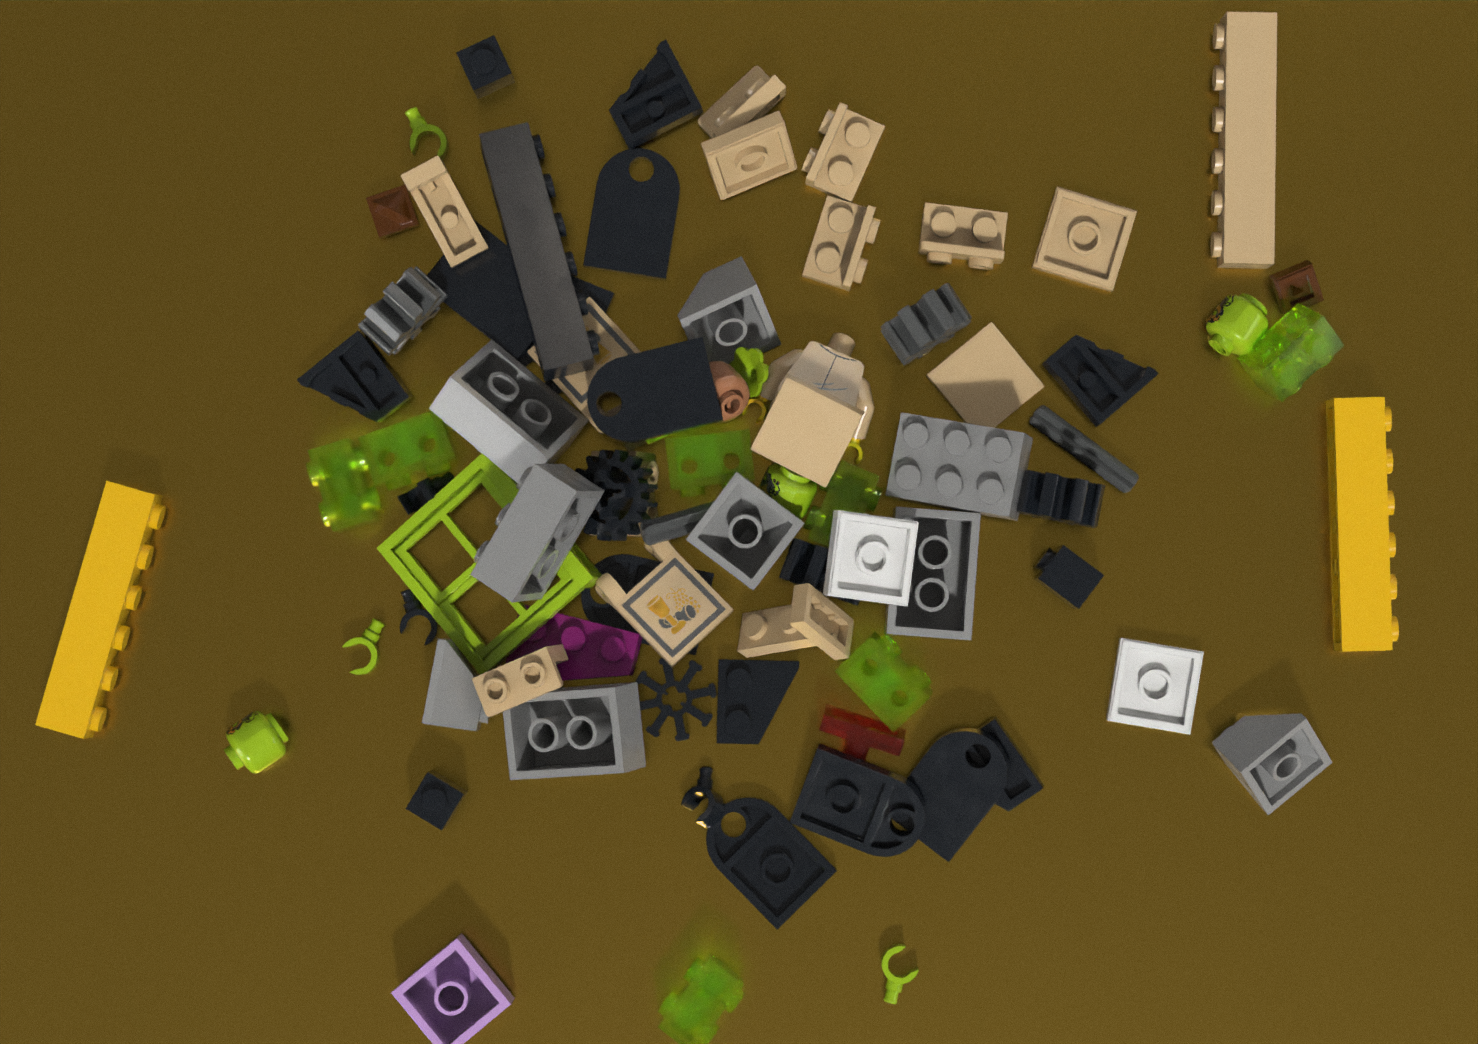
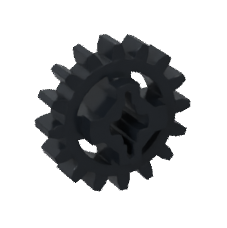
(625, 508)

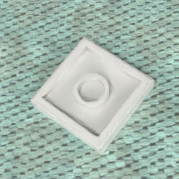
(870, 558)
(1154, 686)

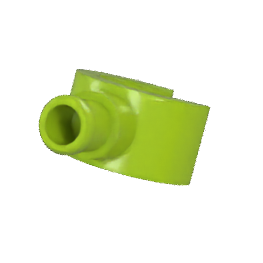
(420, 128)
(369, 638)
(895, 982)

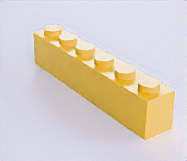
(1360, 524)
(100, 610)

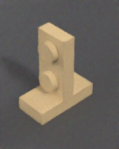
(444, 211)
(803, 624)

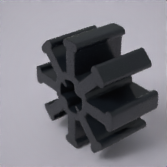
(1060, 499)
(807, 565)
(667, 709)

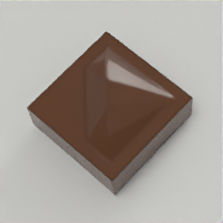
(392, 211)
(1296, 286)

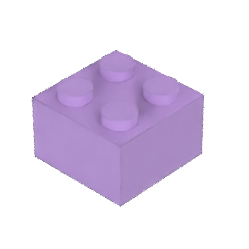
(453, 994)

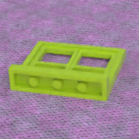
(575, 572)

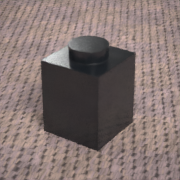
(485, 67)
(1067, 575)
(436, 799)

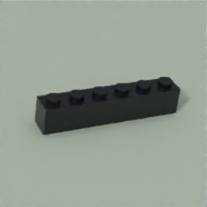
(537, 251)

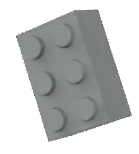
(507, 412)
(958, 466)
(536, 531)
(941, 576)
(576, 733)

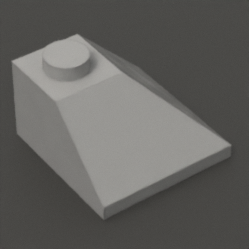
(728, 313)
(745, 531)
(451, 692)
(1272, 756)

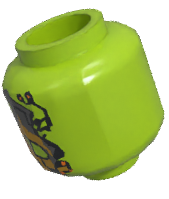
(1237, 324)
(789, 489)
(255, 742)

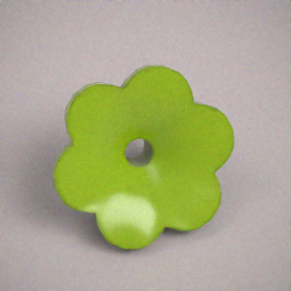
(751, 367)

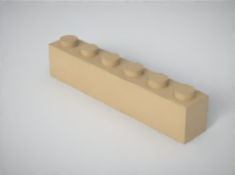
(1246, 140)

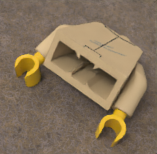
(829, 370)

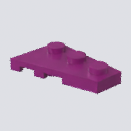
(591, 647)

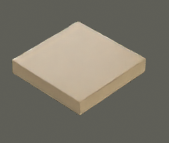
(749, 155)
(1084, 239)
(985, 379)
(807, 430)

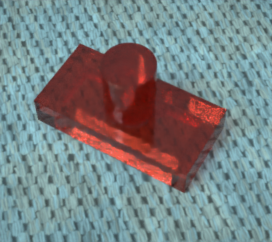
(861, 732)

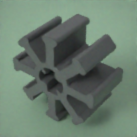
(402, 310)
(926, 324)

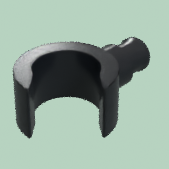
(424, 492)
(413, 608)
(701, 791)

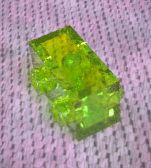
(1291, 352)
(407, 444)
(709, 454)
(343, 486)
(848, 490)
(879, 684)
(709, 991)

